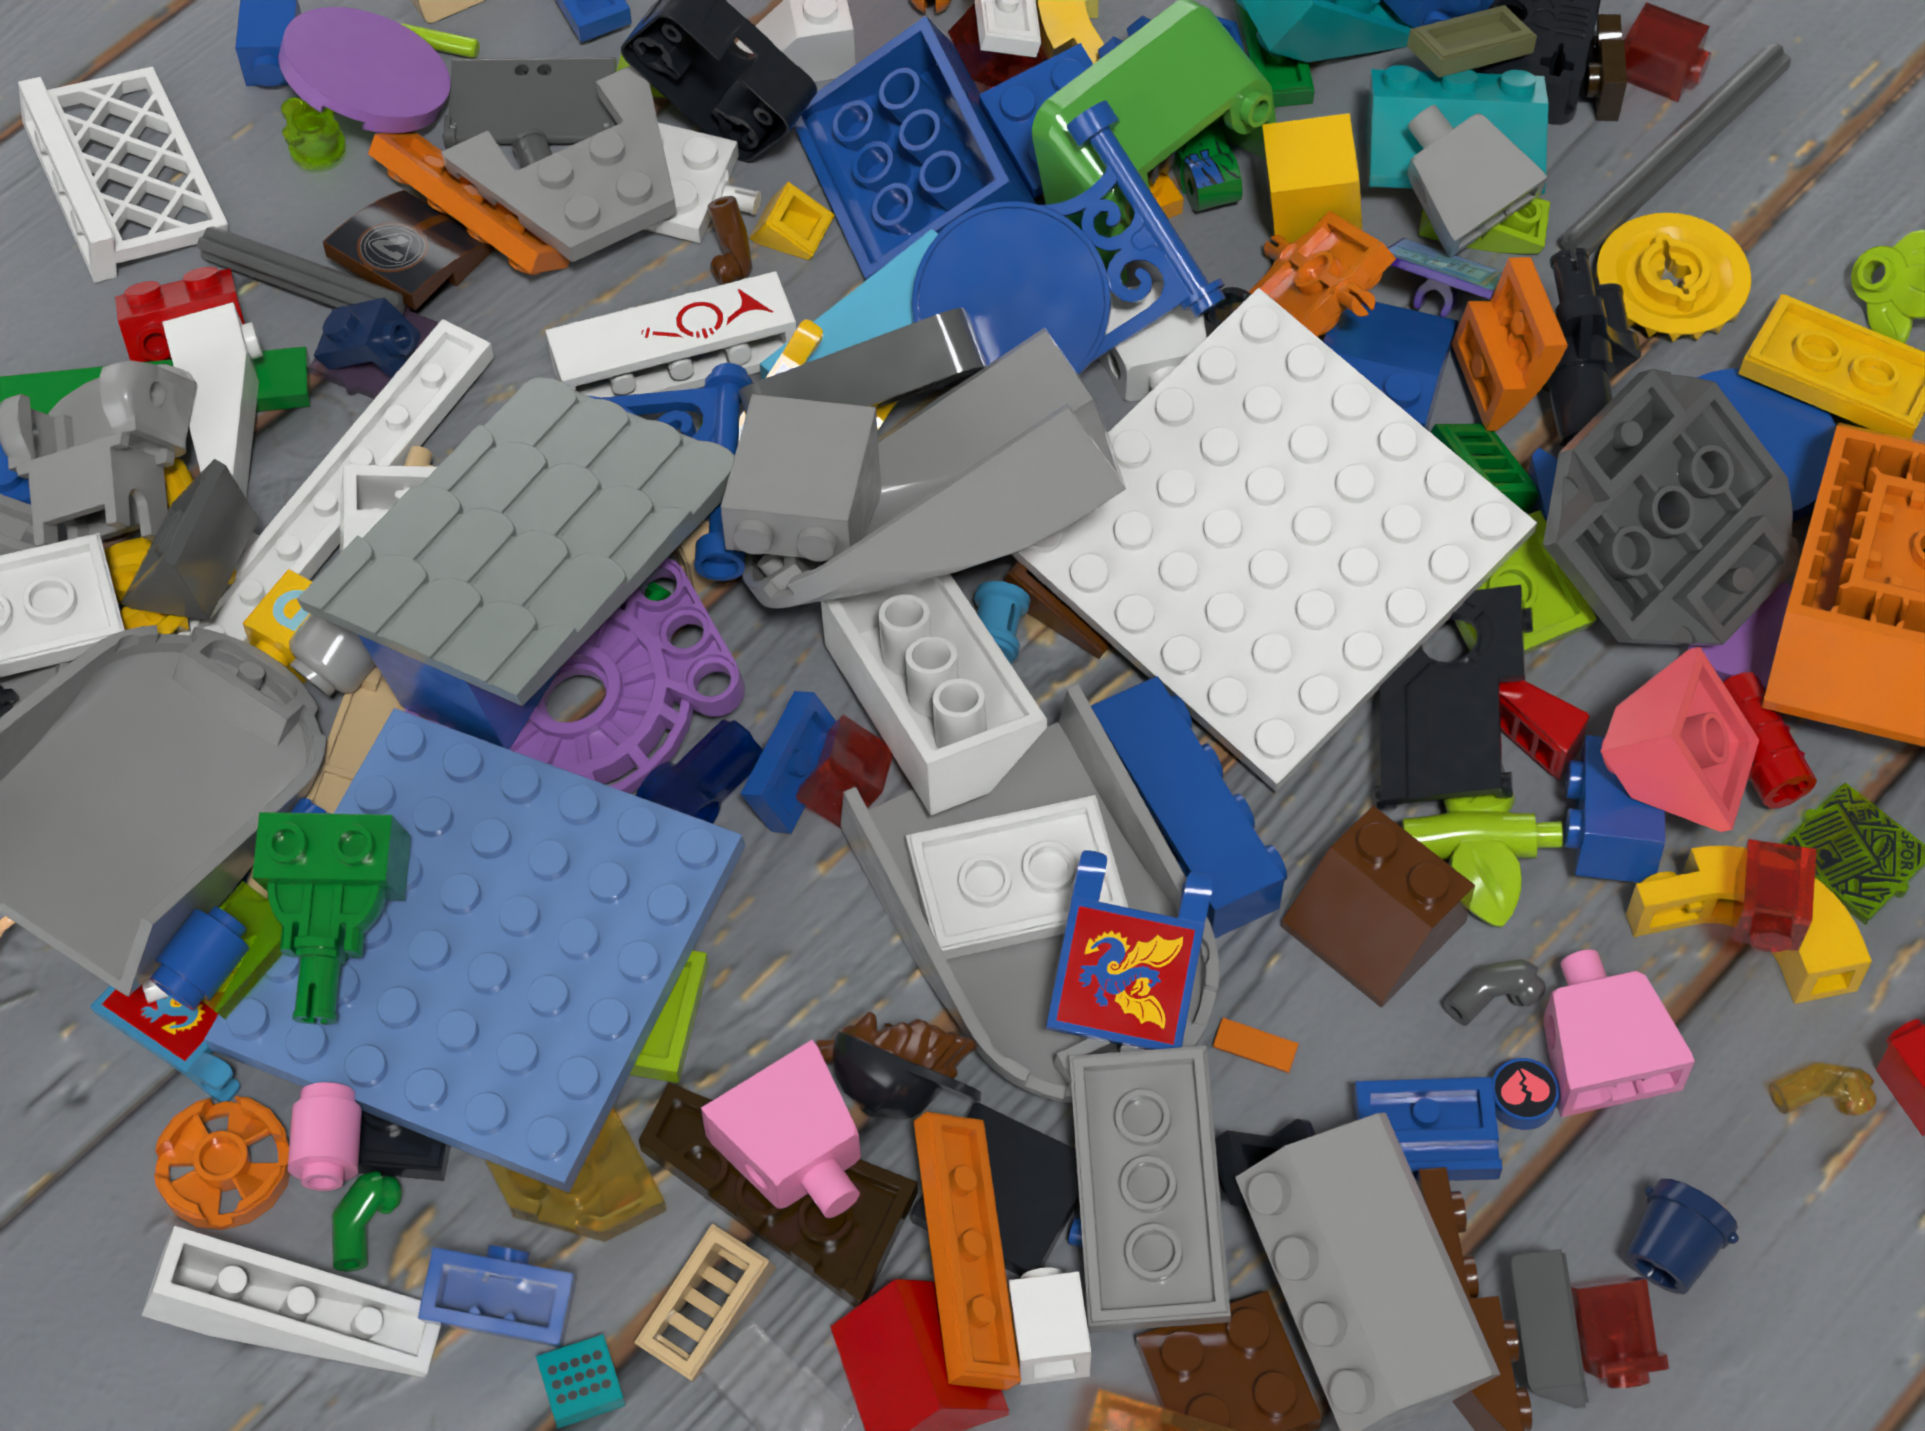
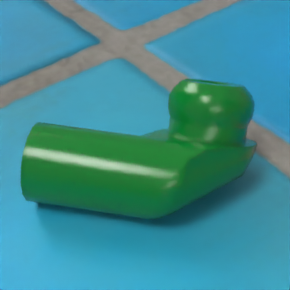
(353, 1213)

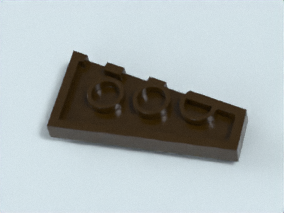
(836, 1251)

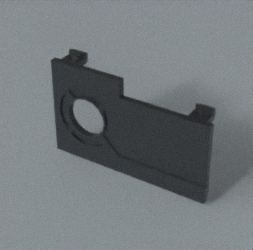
(1446, 716)

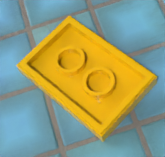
(1839, 367)

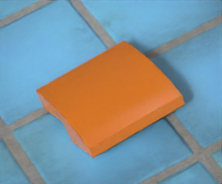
(1509, 344)

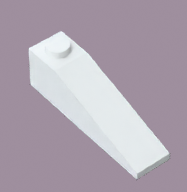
(220, 359)
(286, 1306)

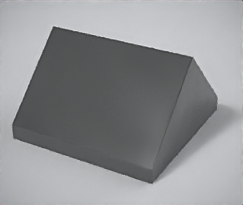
(195, 548)

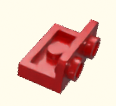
(149, 304)

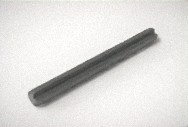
(1677, 150)

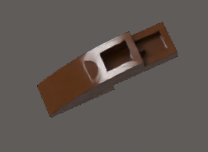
(1498, 1402)

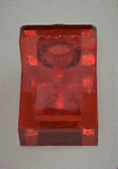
(1617, 1332)

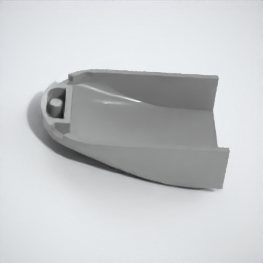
(967, 481)
(144, 789)
(1007, 992)

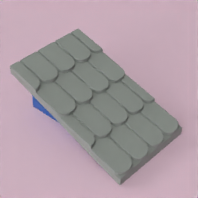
(517, 553)

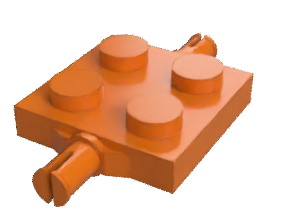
(1325, 272)

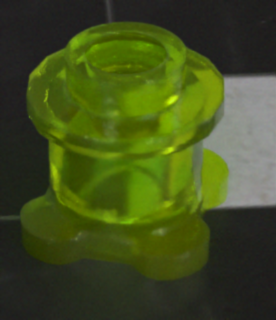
(312, 136)

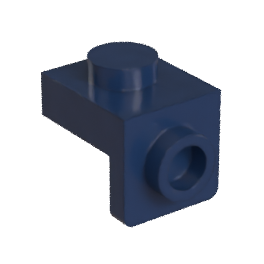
(365, 334)

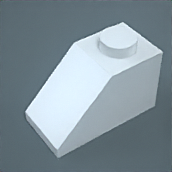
(812, 35)

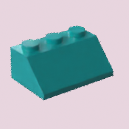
(1510, 101)

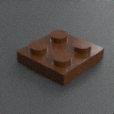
(1231, 1371)

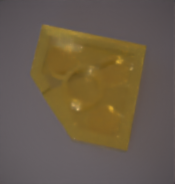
(606, 1198)

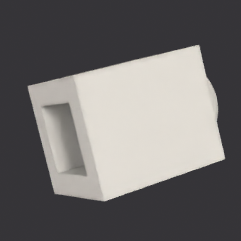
(1050, 1326)

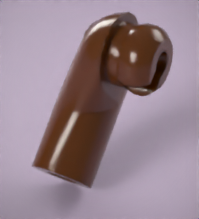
(733, 238)

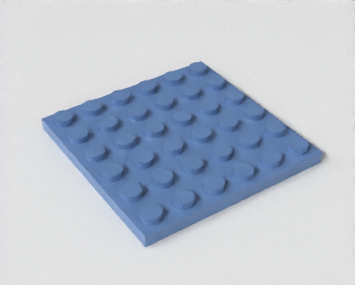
(518, 964)

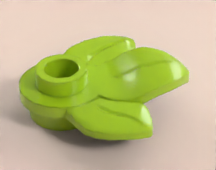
(1900, 293)

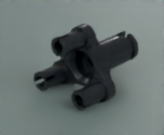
(1597, 342)

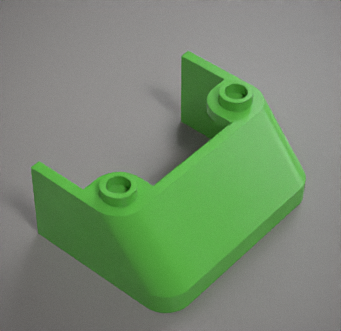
(1164, 90)

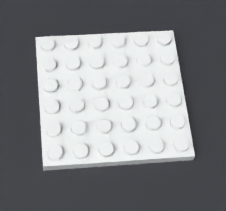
(1276, 539)

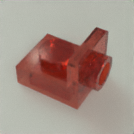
(847, 760)

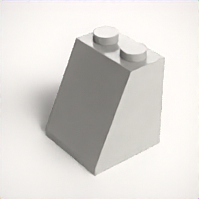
(802, 478)

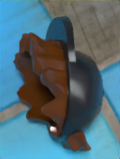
(899, 1067)

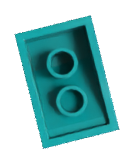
(1325, 27)

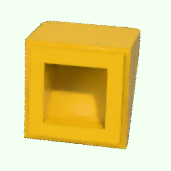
(792, 223)

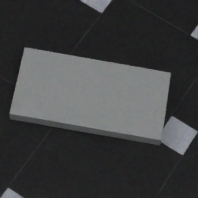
(1149, 1189)

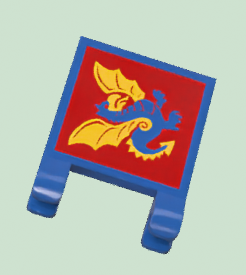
(1124, 969)

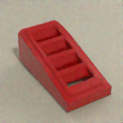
(1542, 725)

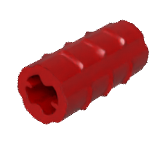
(1779, 765)

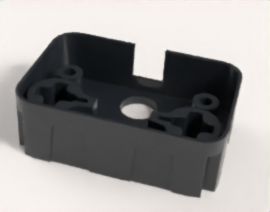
(1560, 50)
(728, 93)

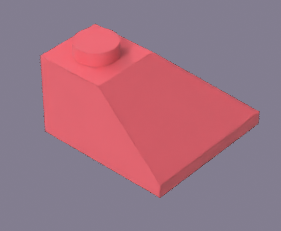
(1683, 744)

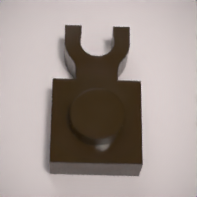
(1607, 75)

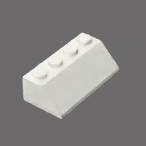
(934, 687)

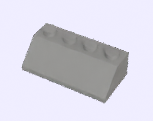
(1366, 1276)

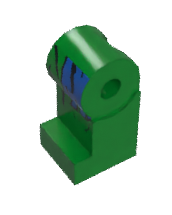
(1208, 170)

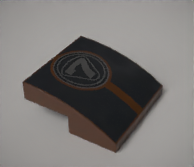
(405, 247)

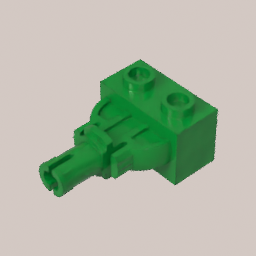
(326, 891)

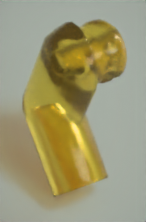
(1824, 1079)

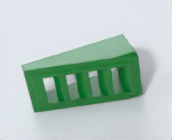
(1495, 464)

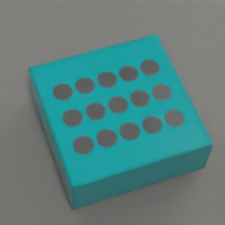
(580, 1381)

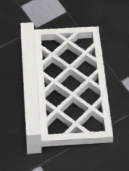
(79, 191)

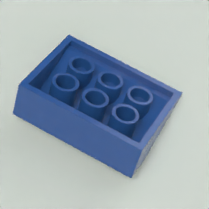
(905, 146)

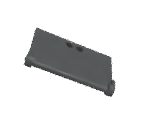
(497, 100)

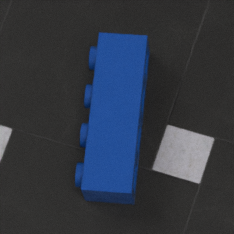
(1192, 804)

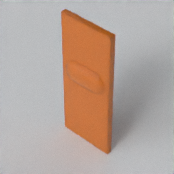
(1255, 1045)

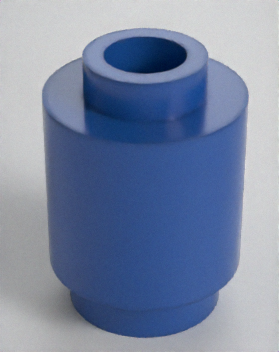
(200, 957)

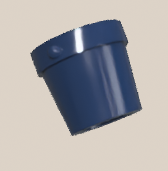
(1679, 1235)

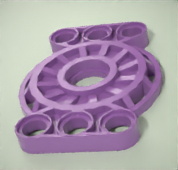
(641, 683)

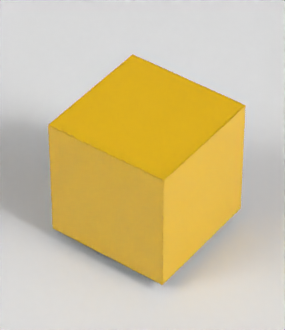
(1311, 173)

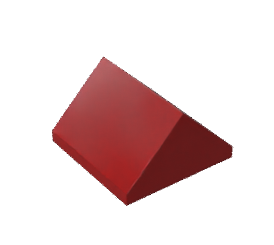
(899, 1366)

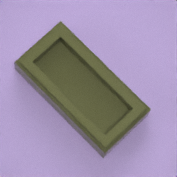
(1471, 41)

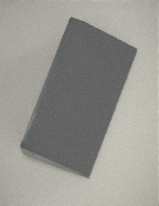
(1549, 1327)

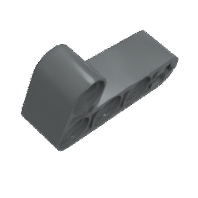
(886, 368)

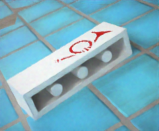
(674, 339)

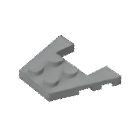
(588, 190)

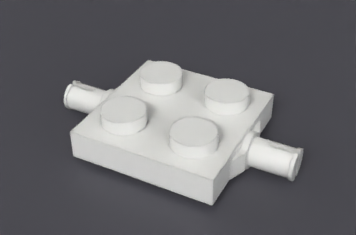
(698, 175)

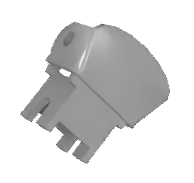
(101, 451)

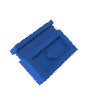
(1439, 1123)

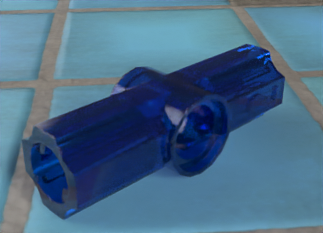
(705, 773)

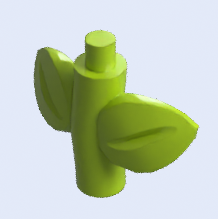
(1484, 847)

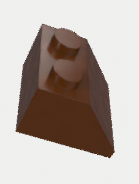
(1379, 906)

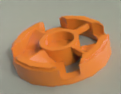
(221, 1163)

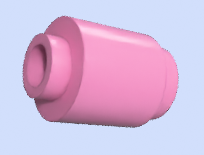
(325, 1136)

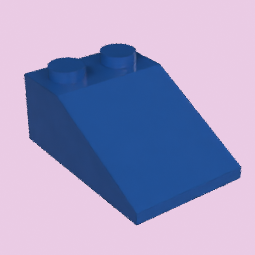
(1397, 352)

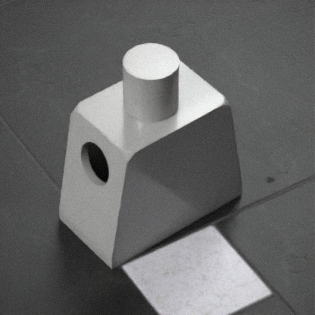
(1468, 177)

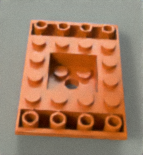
(1858, 596)

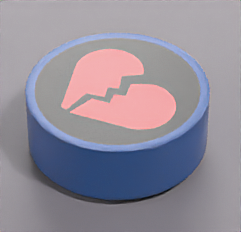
(1525, 1093)

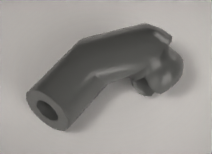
(1493, 980)

